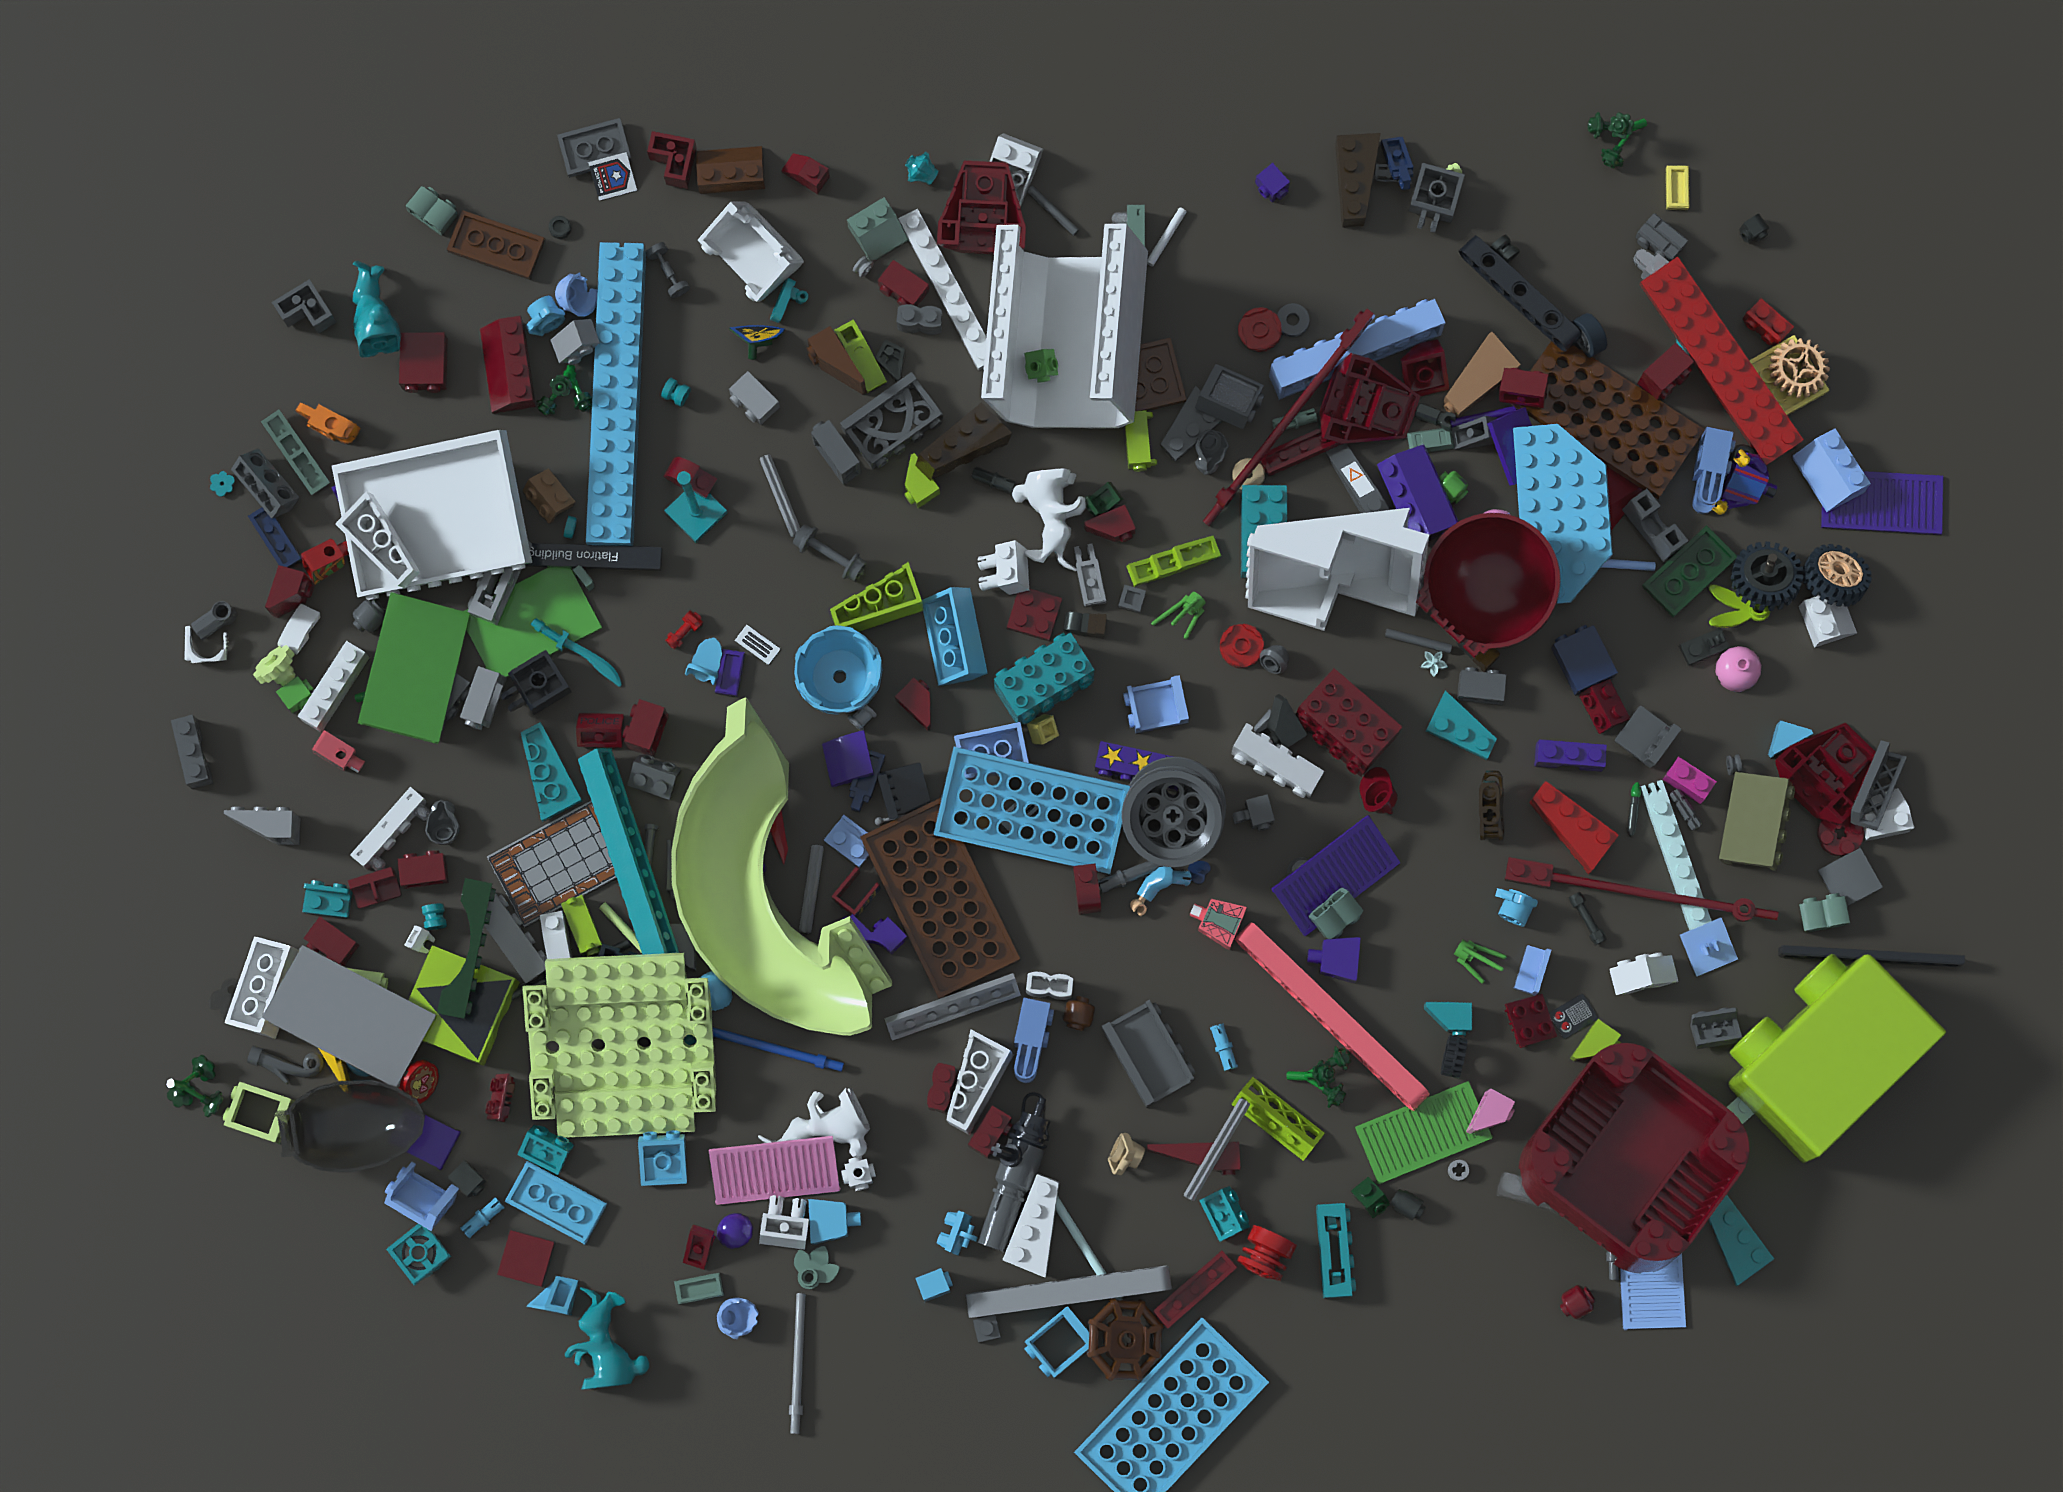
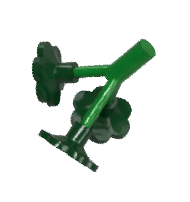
(182, 1093)

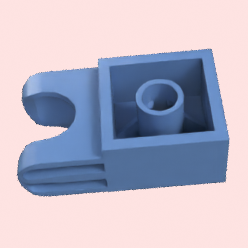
(1711, 468)
(1031, 1037)

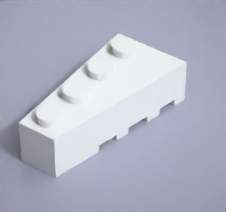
(1276, 762)
(979, 1075)

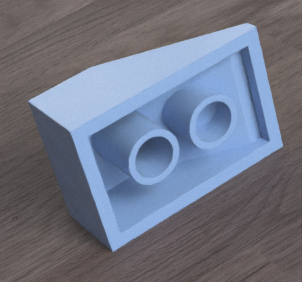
(1001, 741)

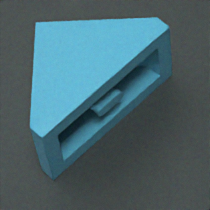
(1786, 735)

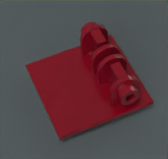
(1530, 1020)
(495, 1107)

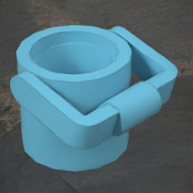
(545, 316)
(1516, 906)

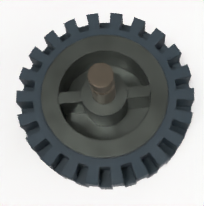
(1767, 576)

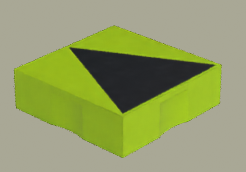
(476, 1033)

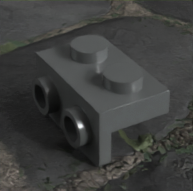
(653, 776)
(1715, 1028)

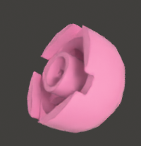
(1738, 669)

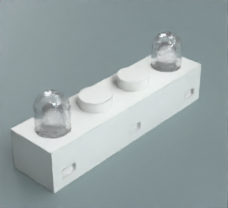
(390, 826)

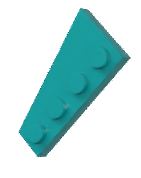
(550, 779)

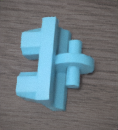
(960, 1233)

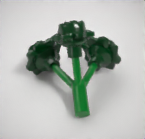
(1621, 127)
(1324, 1074)

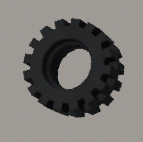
(1454, 1056)

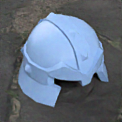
(573, 295)

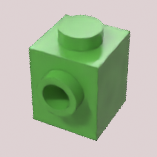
(295, 694)

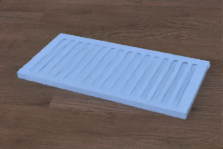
(1653, 1298)

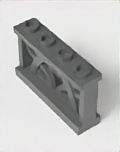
(901, 392)

